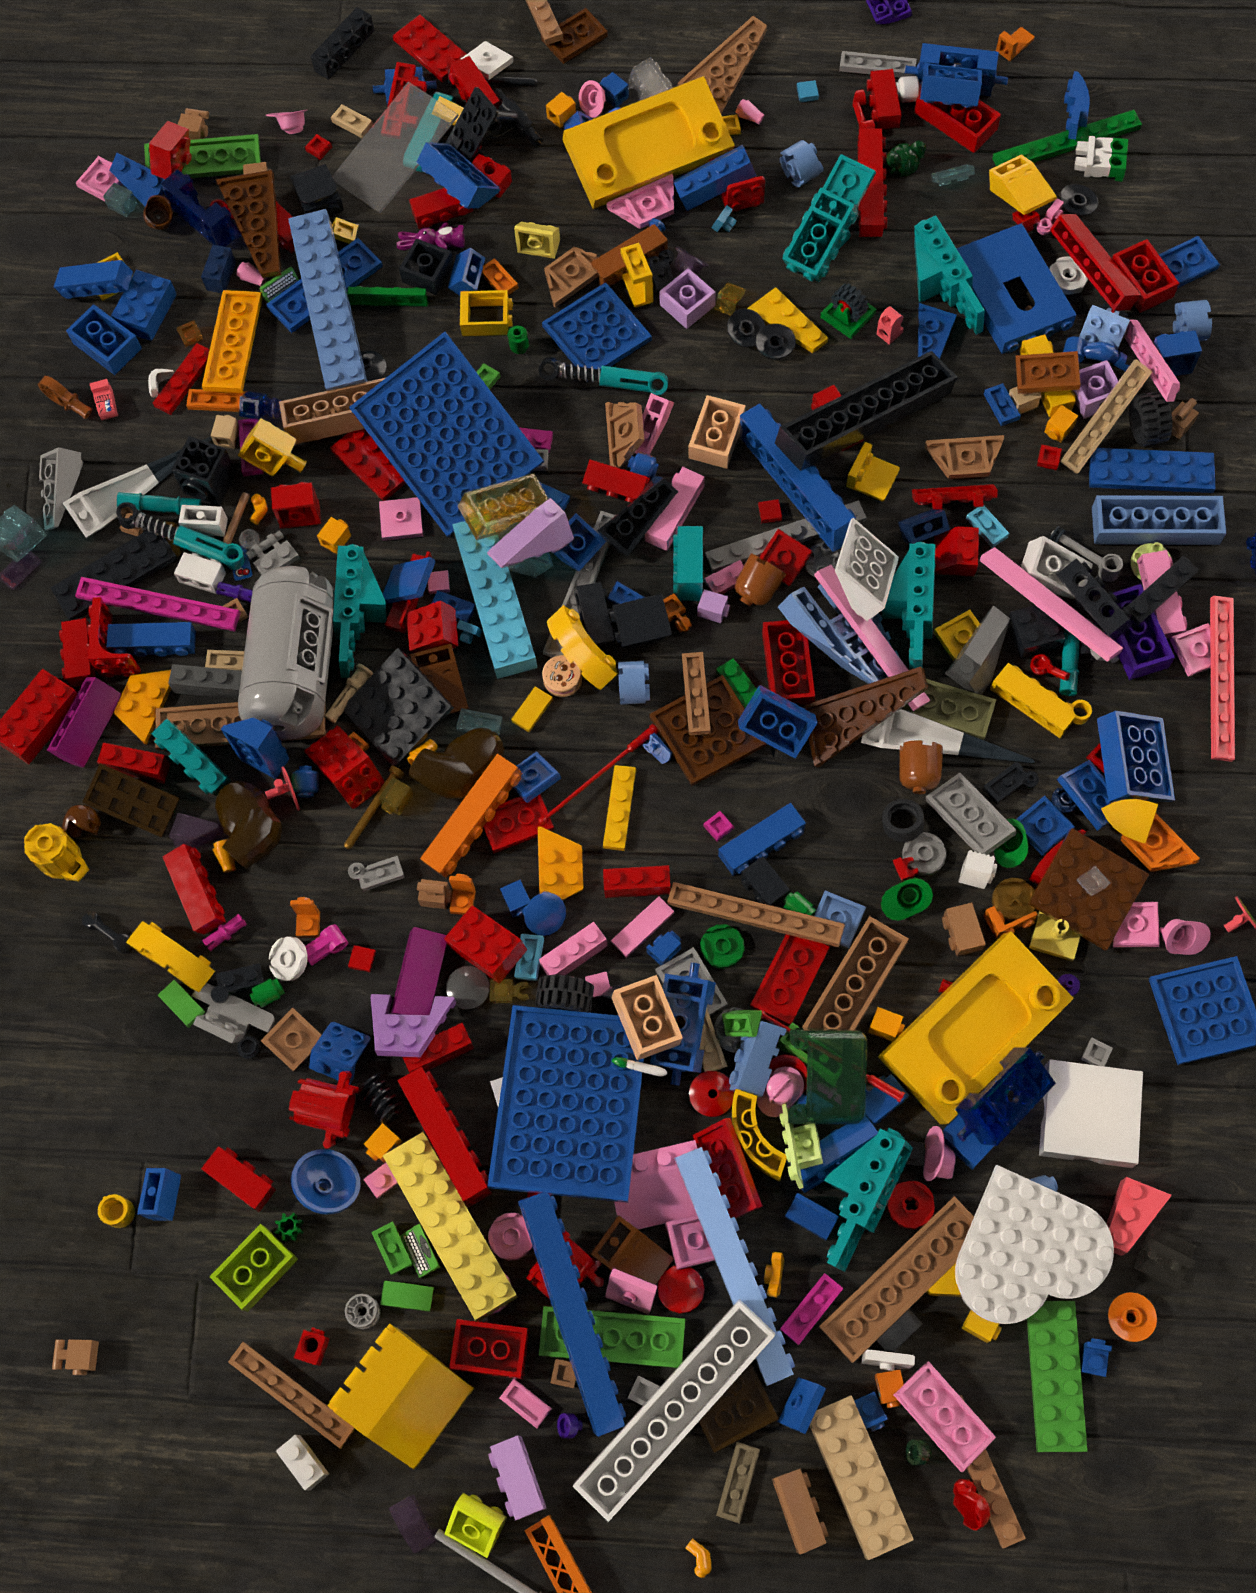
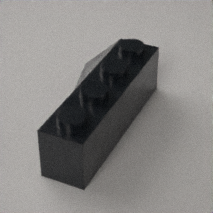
(634, 521)

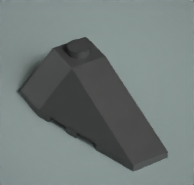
(978, 658)

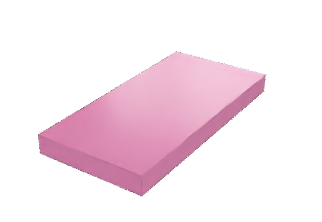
(944, 1416)

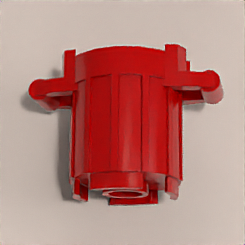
(325, 1106)
(586, 1265)

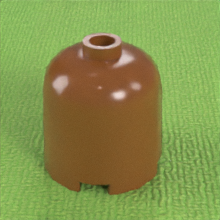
(758, 581)
(920, 765)

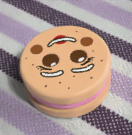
(561, 676)

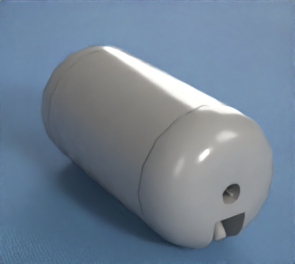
(288, 651)

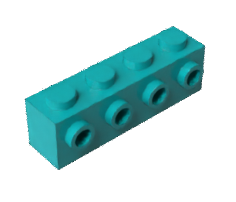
(187, 753)

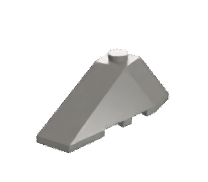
(59, 473)

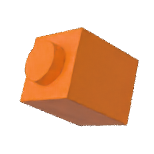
(887, 1385)

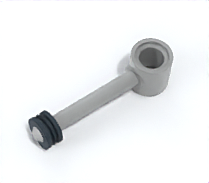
(1109, 560)

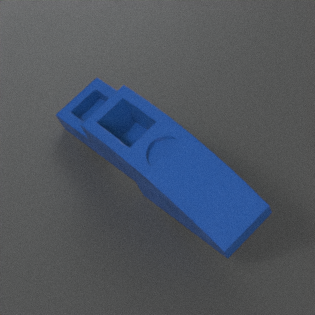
(1077, 104)

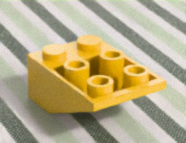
(1021, 185)

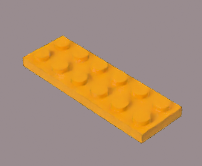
(232, 341)

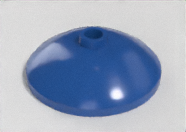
(326, 1170)

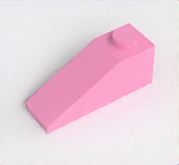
(654, 420)

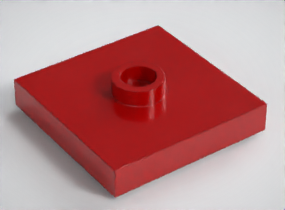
(786, 555)

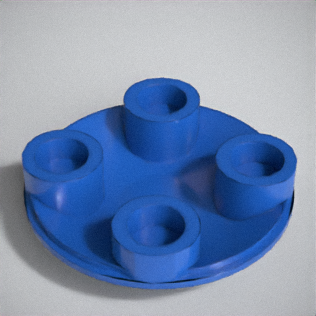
(544, 913)

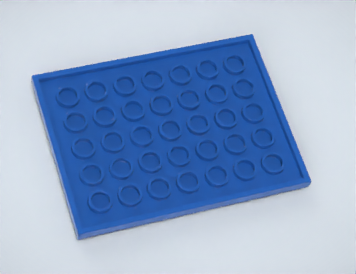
(444, 430)
(566, 1106)

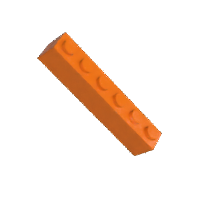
(471, 816)

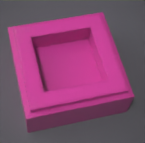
(718, 826)

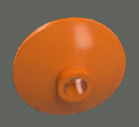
(1143, 1312)

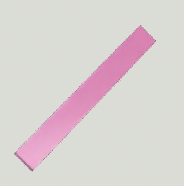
(1051, 604)
(866, 631)

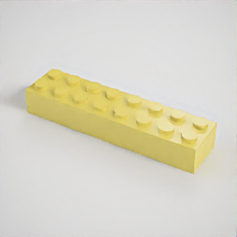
(450, 1227)

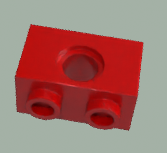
(495, 172)

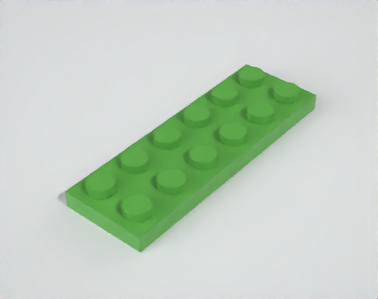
(219, 155)
(624, 1338)
(1056, 1378)

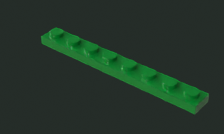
(1060, 144)

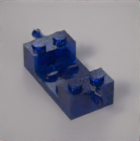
(211, 223)
(990, 1112)

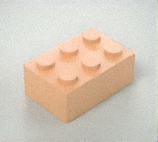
(716, 432)
(646, 1017)

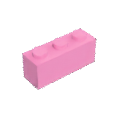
(574, 951)

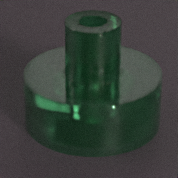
(918, 1452)

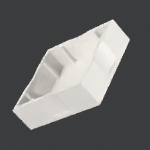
(1092, 1114)

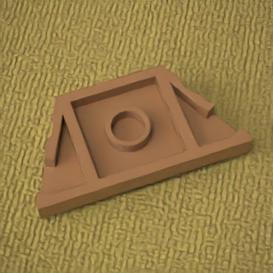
(570, 274)
(624, 431)
(965, 456)

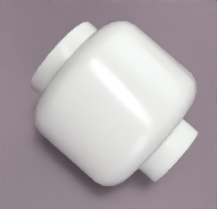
(908, 88)

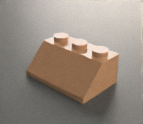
(800, 1510)

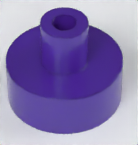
(1070, 983)
(568, 1425)

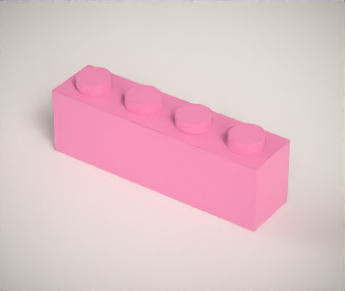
(666, 525)
(1169, 613)

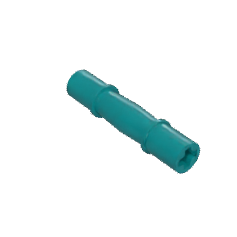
(156, 503)
(1070, 661)

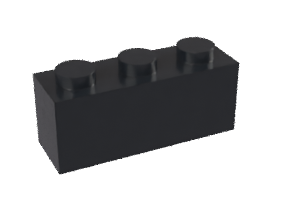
(594, 614)

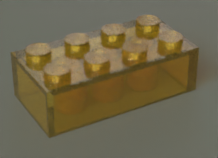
(501, 504)

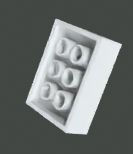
(865, 570)

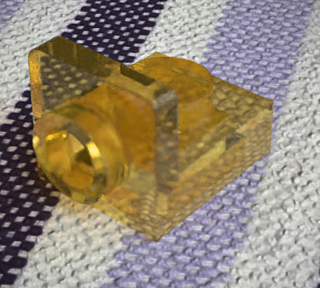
(728, 298)

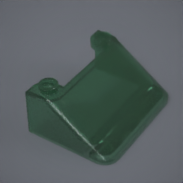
(833, 1076)

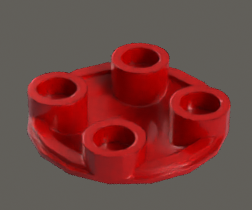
(681, 1289)

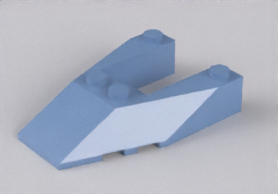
(833, 636)

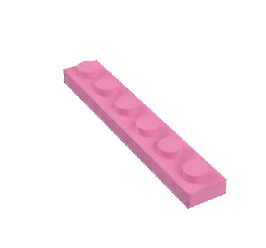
(1152, 359)

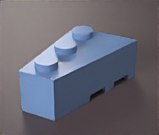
(754, 1059)

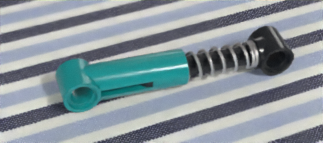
(606, 376)
(182, 537)

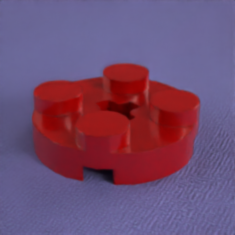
(924, 1202)

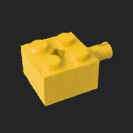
(270, 448)

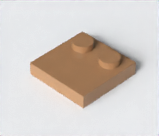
(292, 1039)

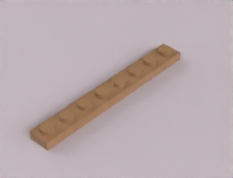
(756, 914)

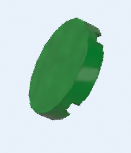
(722, 946)

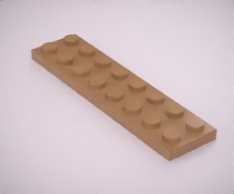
(205, 722)
(899, 1281)

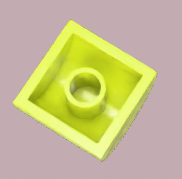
(475, 1524)

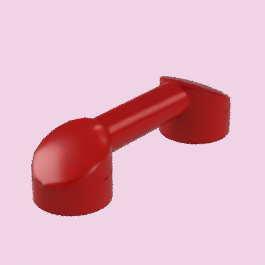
(858, 101)

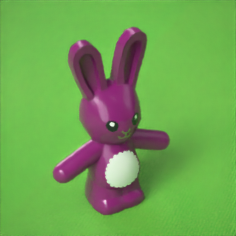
(444, 237)

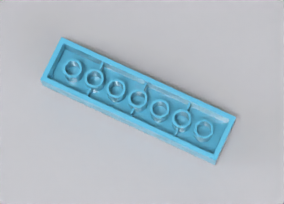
(495, 604)

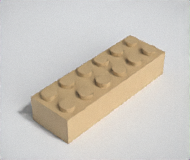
(859, 1478)

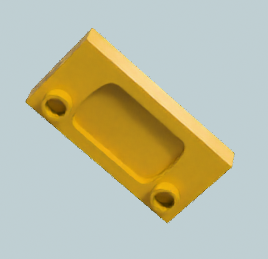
(647, 141)
(974, 1025)

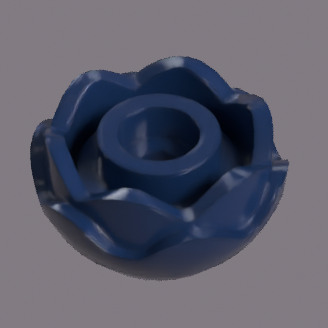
(1063, 801)

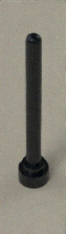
(508, 81)

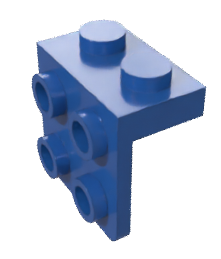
(338, 1050)

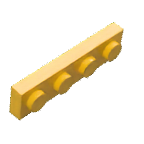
(619, 808)

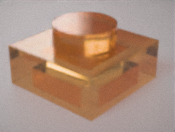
(189, 333)

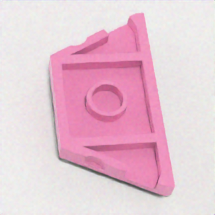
(646, 203)

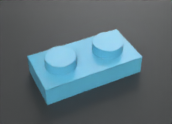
(988, 525)
(528, 965)

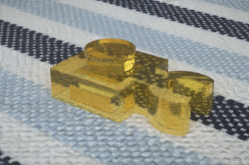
(506, 991)

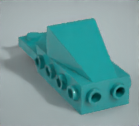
(827, 221)
(945, 272)
(913, 598)
(355, 602)
(870, 1181)

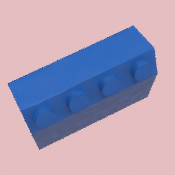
(1135, 757)

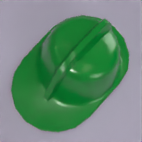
(1015, 849)
(906, 899)

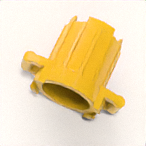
(54, 852)

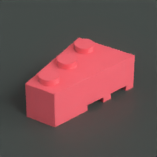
(1133, 1212)

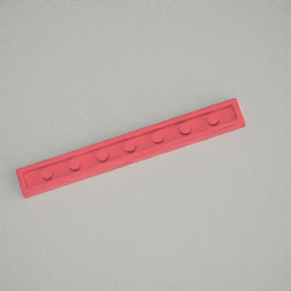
(1222, 678)

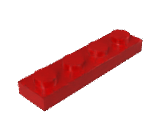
(182, 379)

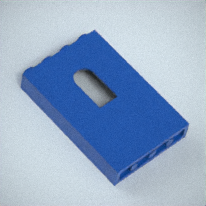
(1005, 258)

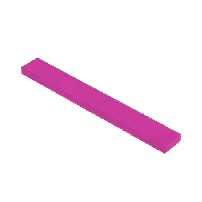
(159, 604)

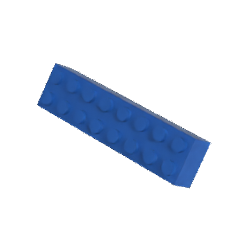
(805, 487)

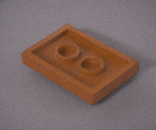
(1047, 372)

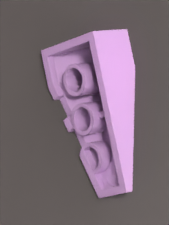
(537, 534)

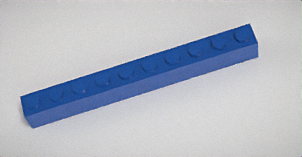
(571, 1313)

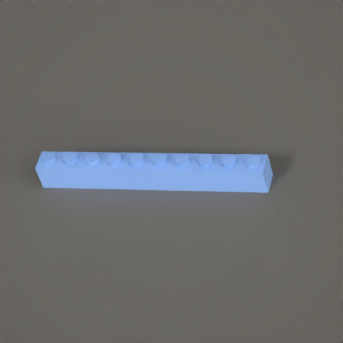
(731, 1257)

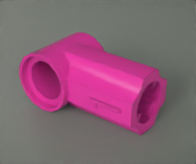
(330, 941)

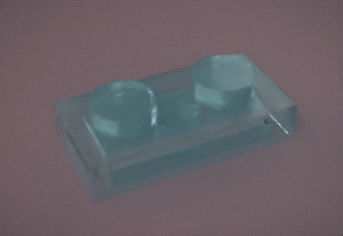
(960, 173)
(473, 719)

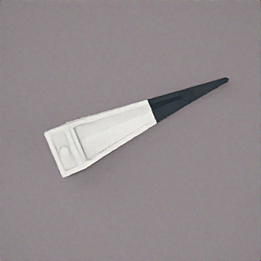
(98, 505)
(907, 726)

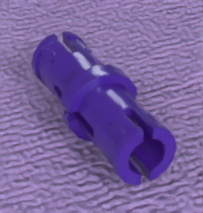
(234, 591)

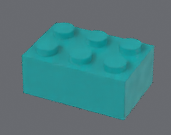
(688, 563)

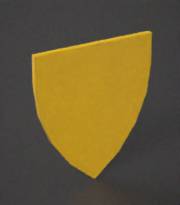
(1131, 817)

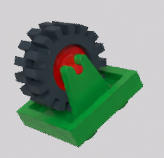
(848, 310)

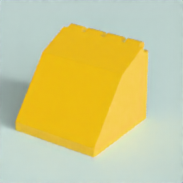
(401, 1396)

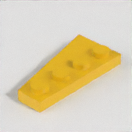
(778, 309)

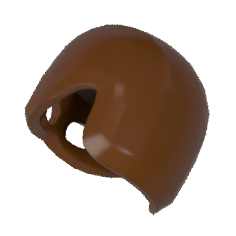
(158, 206)
(81, 818)

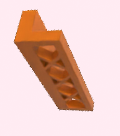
(564, 1554)

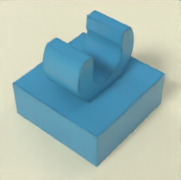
(724, 220)
(468, 631)

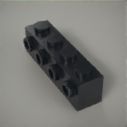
(342, 43)

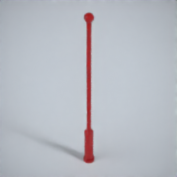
(630, 748)
(871, 1079)

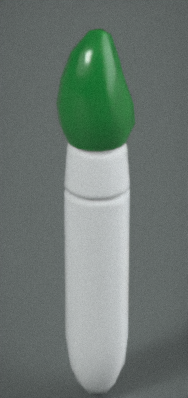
(639, 1066)

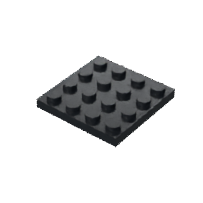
(397, 708)

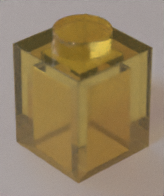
(395, 797)

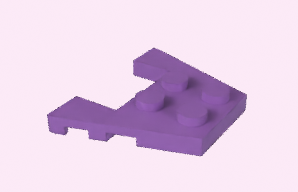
(406, 1034)

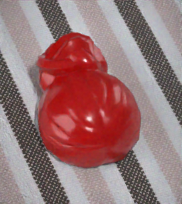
(971, 1504)

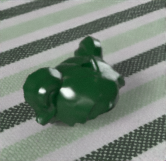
(905, 158)

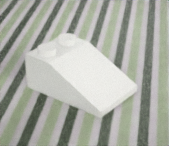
(1045, 560)

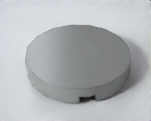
(927, 853)

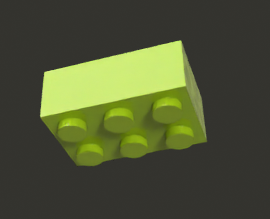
(253, 1268)

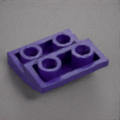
(889, 10)

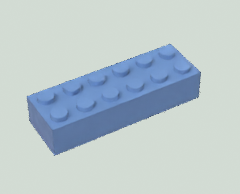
(1158, 519)

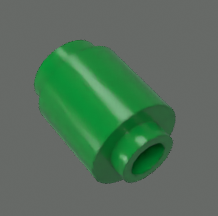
(518, 339)
(798, 903)
(267, 992)

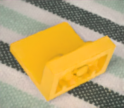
(871, 474)

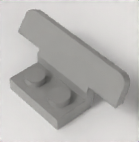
(231, 1018)

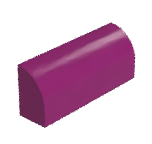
(84, 722)
(419, 973)

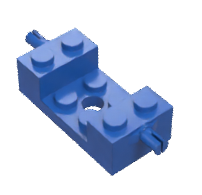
(967, 57)
(687, 998)

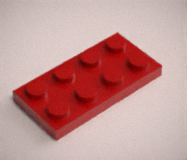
(428, 47)
(368, 462)
(789, 978)
(730, 1166)

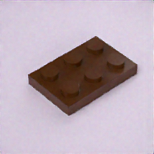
(579, 34)

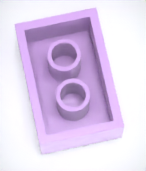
(517, 1478)

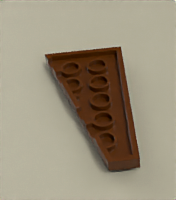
(254, 209)
(857, 711)

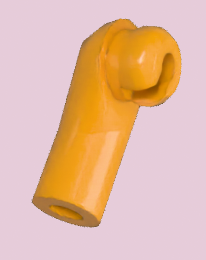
(260, 508)
(702, 1556)

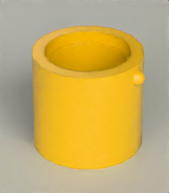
(116, 1211)

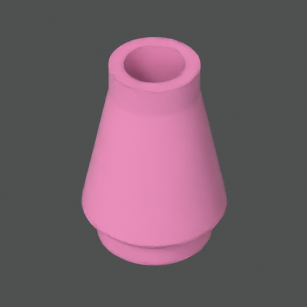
(749, 112)
(250, 274)

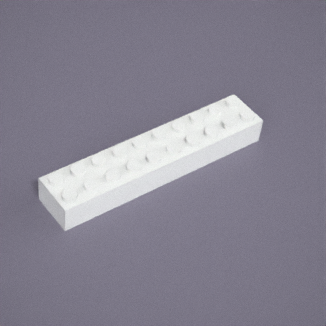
(673, 1410)

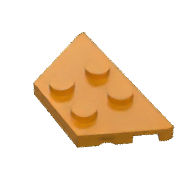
(141, 699)
(559, 864)

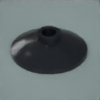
(1079, 199)
(748, 320)
(775, 334)
(376, 367)

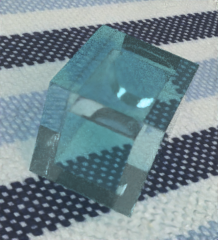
(120, 199)

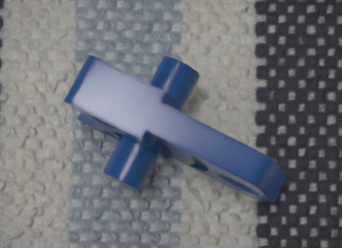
(658, 749)

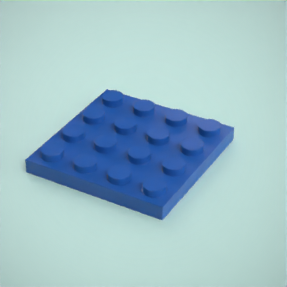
(597, 329)
(1206, 1010)

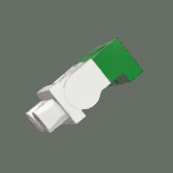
(1103, 157)

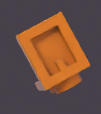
(1012, 45)
(462, 895)
(307, 918)
(996, 922)

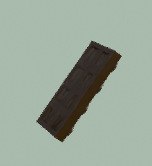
(131, 800)

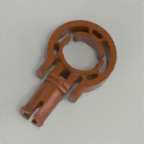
(61, 396)

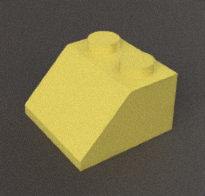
(537, 239)

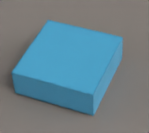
(807, 91)

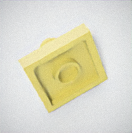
(1054, 938)

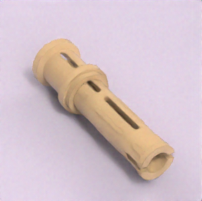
(353, 685)

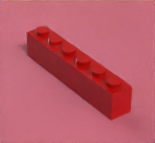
(872, 204)
(1095, 262)

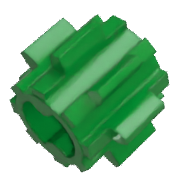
(290, 1233)

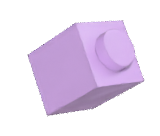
(713, 606)

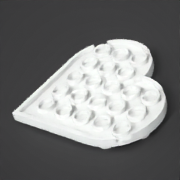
(1029, 1246)

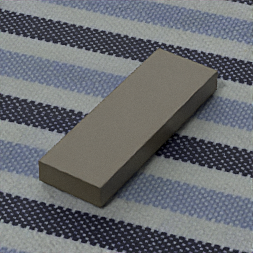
(738, 1482)

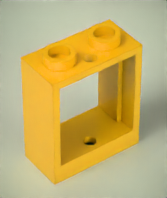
(485, 298)

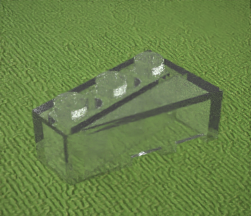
(648, 79)

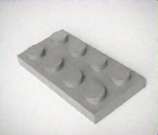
(970, 815)

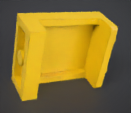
(639, 276)

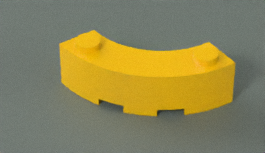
(580, 648)
(166, 952)
(754, 1146)

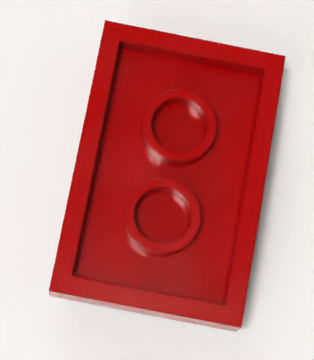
(516, 823)

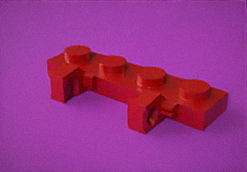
(403, 74)
(943, 495)

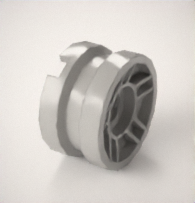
(362, 1301)

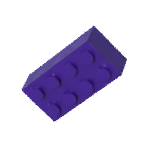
(1144, 645)

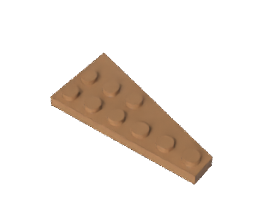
(729, 61)

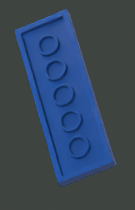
(356, 265)
(1152, 470)

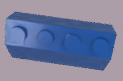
(456, 175)
(714, 177)
(257, 745)

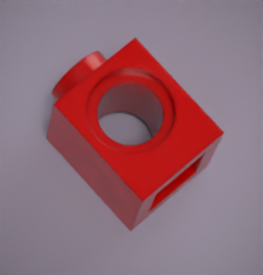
(302, 1351)

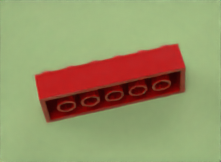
(443, 1134)

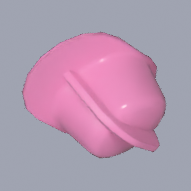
(290, 121)
(1185, 936)
(783, 1087)
(938, 1158)

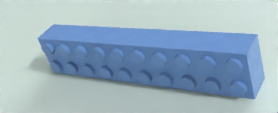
(327, 300)

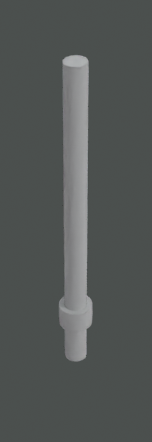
(483, 1563)

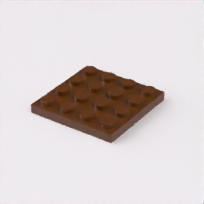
(706, 753)
(1063, 897)

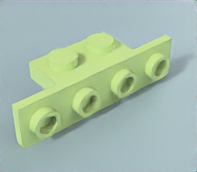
(802, 1148)

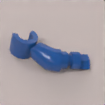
(1096, 351)

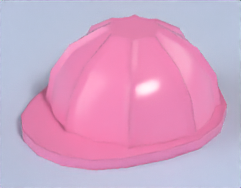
(592, 98)

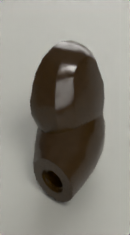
(460, 766)
(248, 820)

